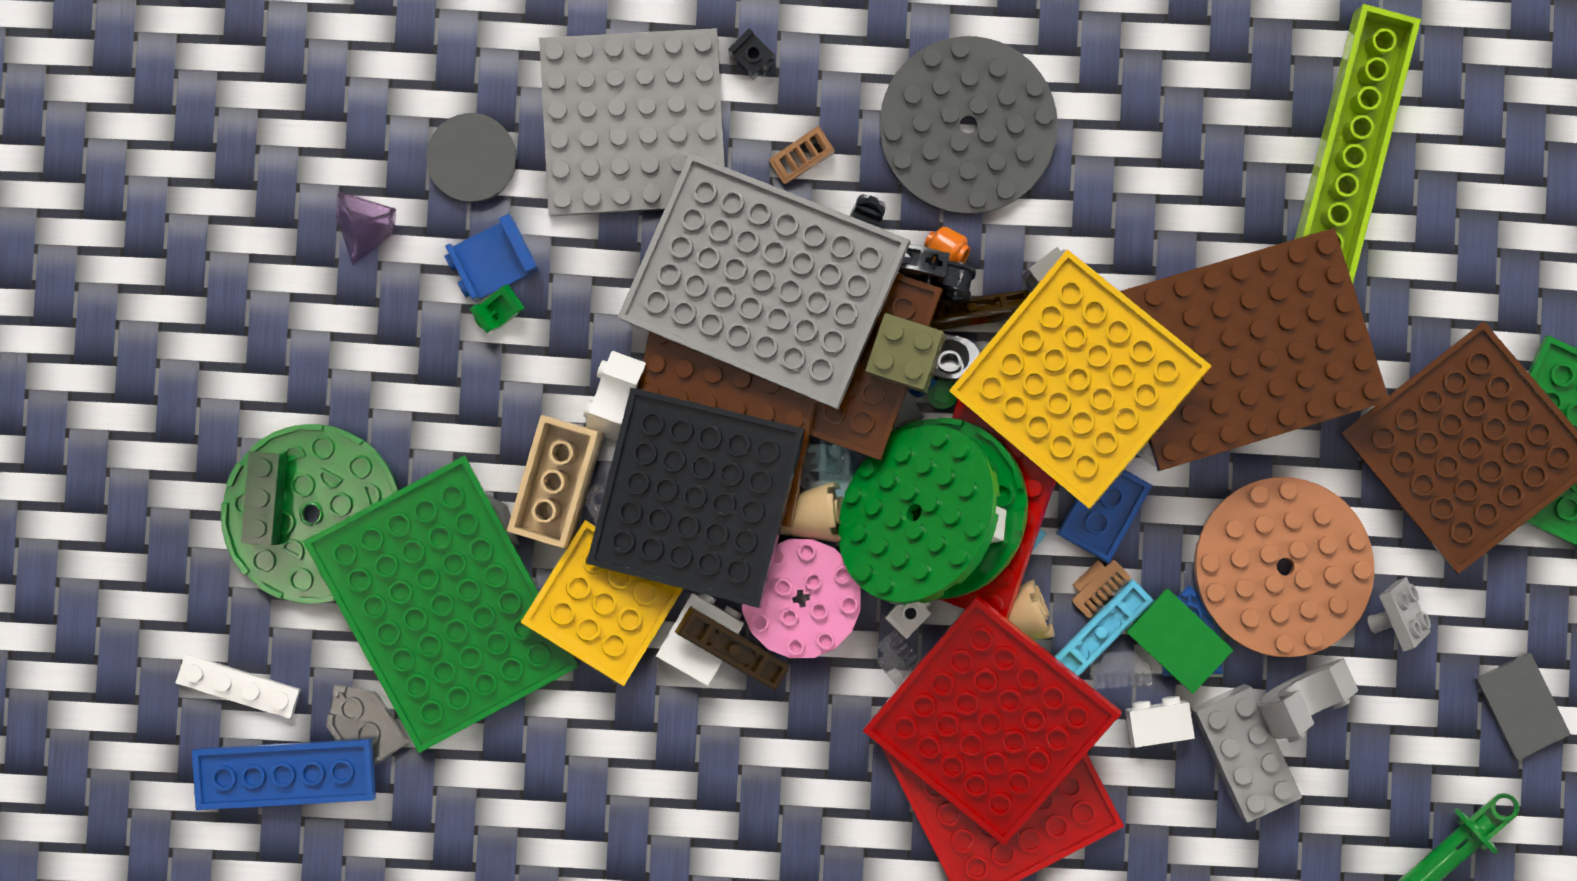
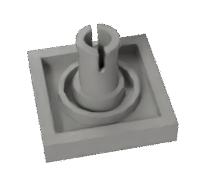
(1402, 615)

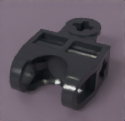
(940, 273)

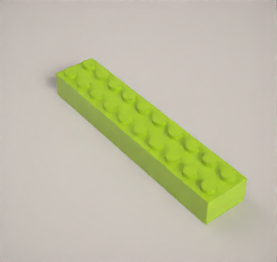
(1358, 128)

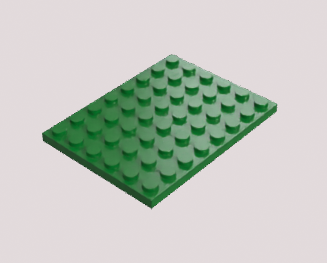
(438, 603)

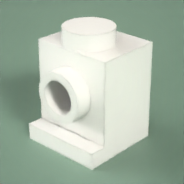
(906, 626)

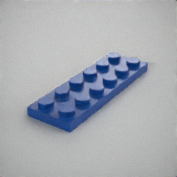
(283, 774)

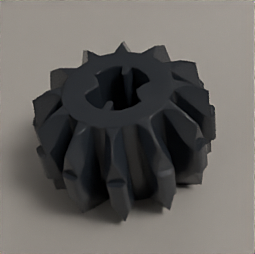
(868, 210)

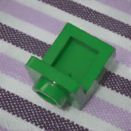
(497, 309)

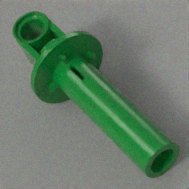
(1476, 829)

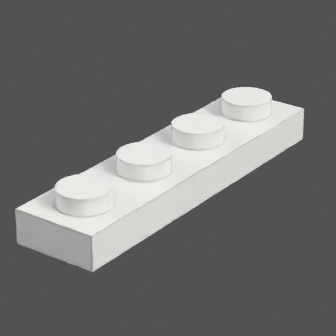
(238, 686)

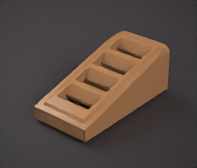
(796, 146)

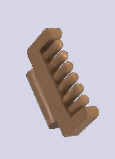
(1092, 580)

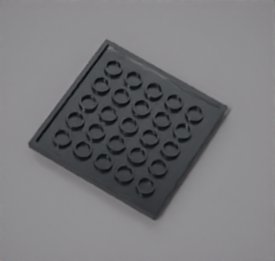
(696, 497)

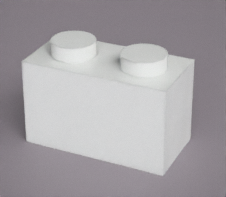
(1159, 722)

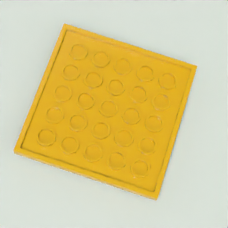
(1079, 378)

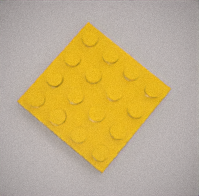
(599, 611)

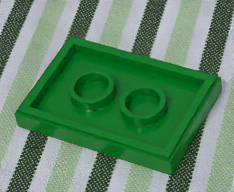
(1179, 641)

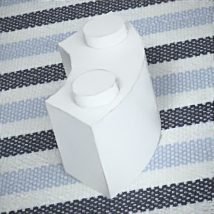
(609, 404)

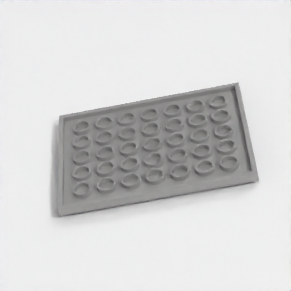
(764, 280)

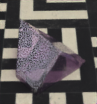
(363, 224)

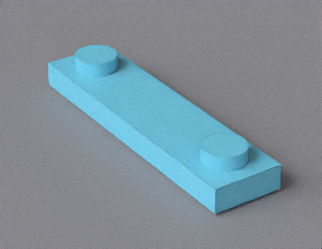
(1104, 627)

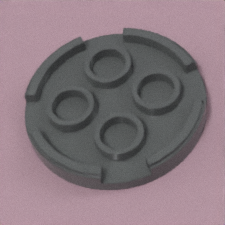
(471, 157)

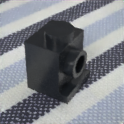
(753, 67)

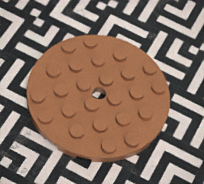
(1327, 577)

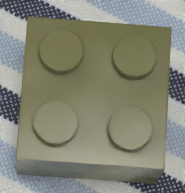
(905, 353)

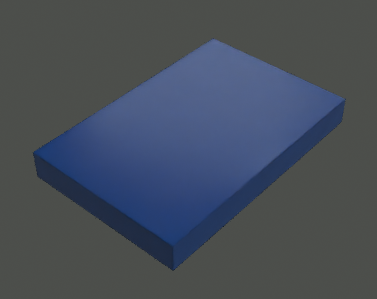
(1106, 523)

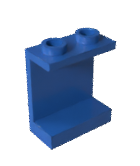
(491, 259)

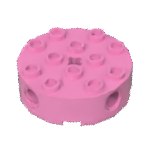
(825, 618)

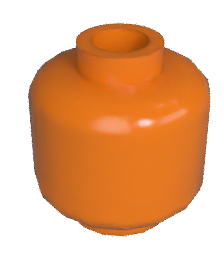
(949, 242)

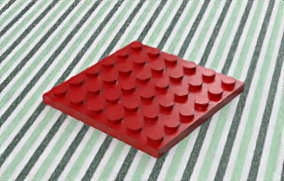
(991, 720)
(1064, 823)

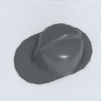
(955, 358)

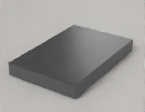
(1522, 706)

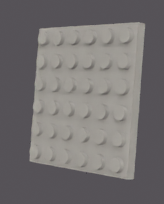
(627, 117)

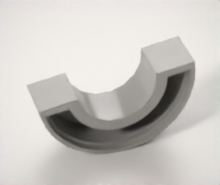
(1292, 703)

